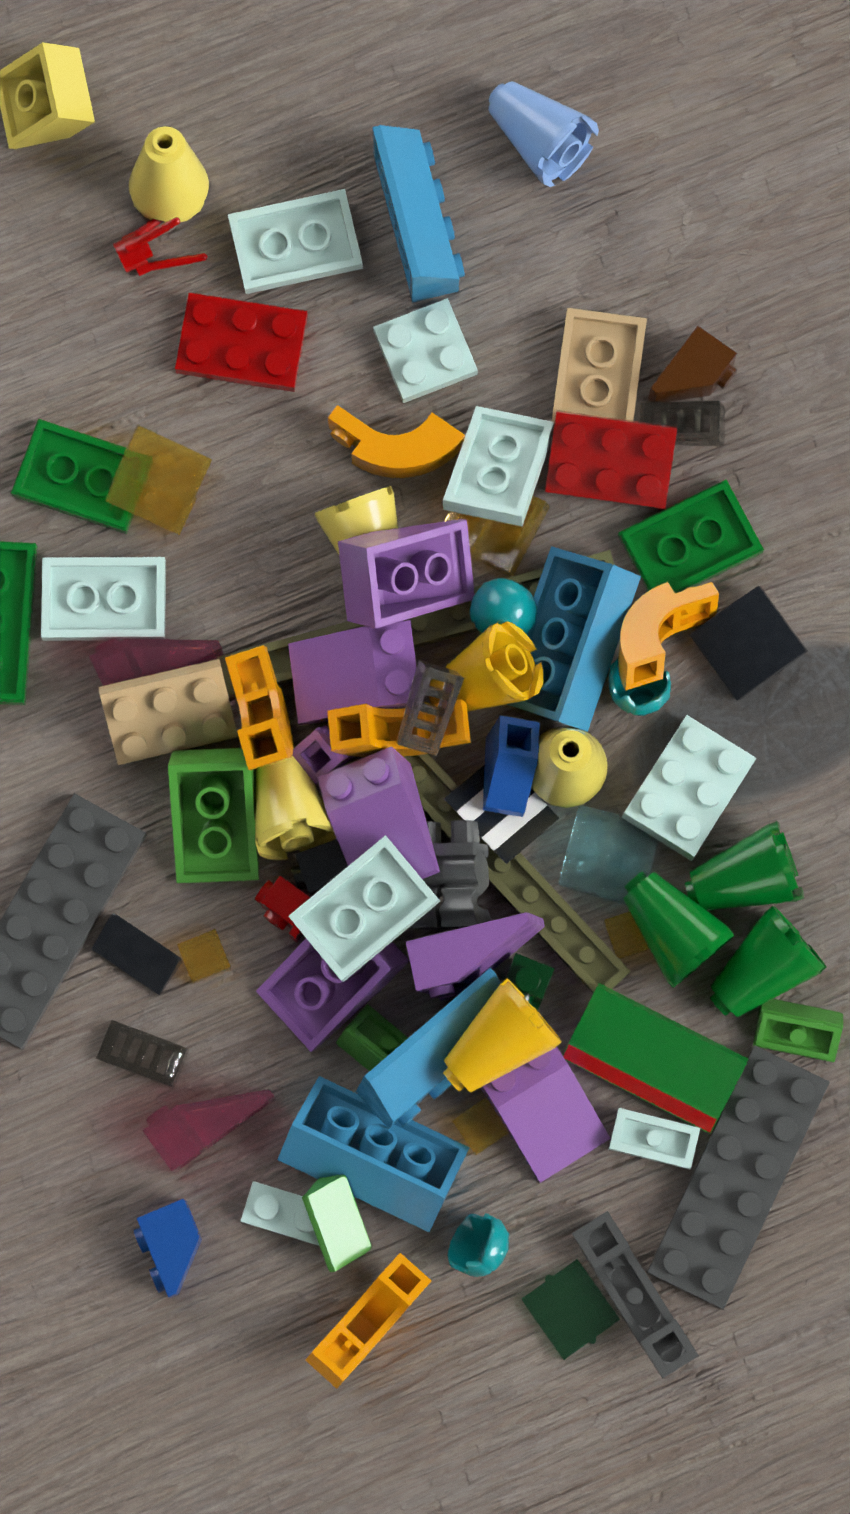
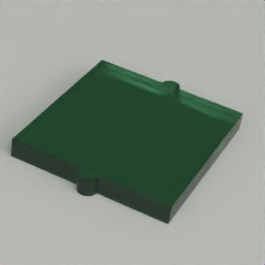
(570, 1309)

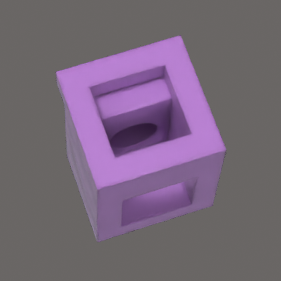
(316, 755)

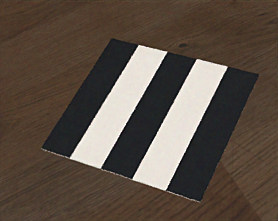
(501, 832)

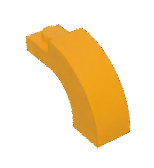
(396, 455)
(654, 619)
(262, 708)
(369, 729)
(368, 1320)

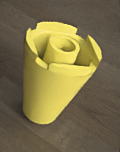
(168, 178)
(359, 516)
(569, 780)
(288, 811)

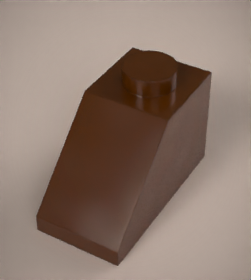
(695, 369)

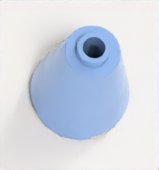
(542, 131)

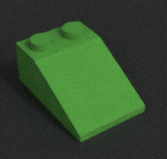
(213, 816)

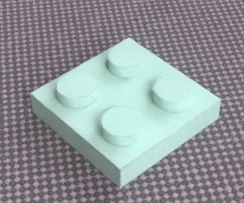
(425, 350)

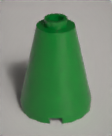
(747, 874)
(673, 926)
(765, 966)

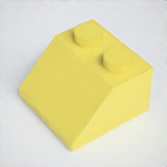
(44, 96)

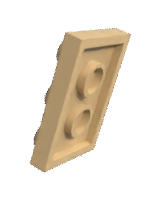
(599, 364)
(168, 711)

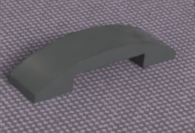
(634, 1295)

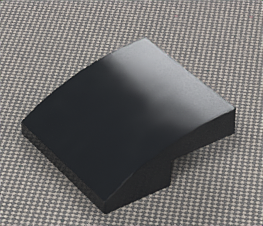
(748, 642)

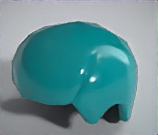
(502, 602)
(642, 699)
(478, 1245)

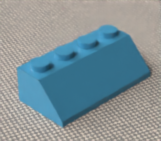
(416, 213)
(576, 633)
(418, 1063)
(392, 1169)

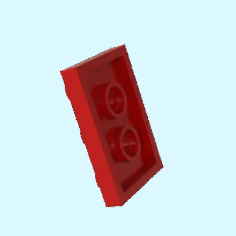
(241, 342)
(611, 459)

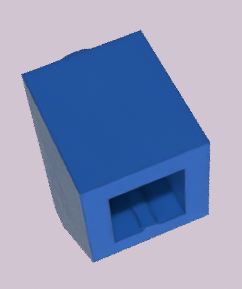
(510, 765)
(173, 1243)

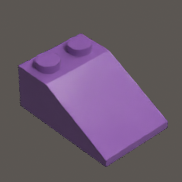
(405, 572)
(352, 670)
(377, 800)
(456, 958)
(315, 1000)
(546, 1114)

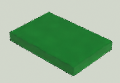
(71, 475)
(691, 540)

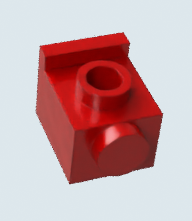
(280, 901)

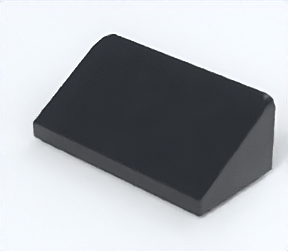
(136, 954)

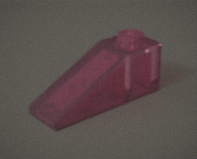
(143, 657)
(196, 1126)

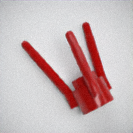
(135, 250)

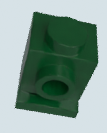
(530, 978)

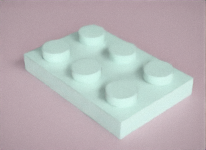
(295, 241)
(498, 466)
(103, 598)
(688, 787)
(364, 908)

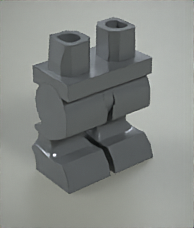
(460, 879)

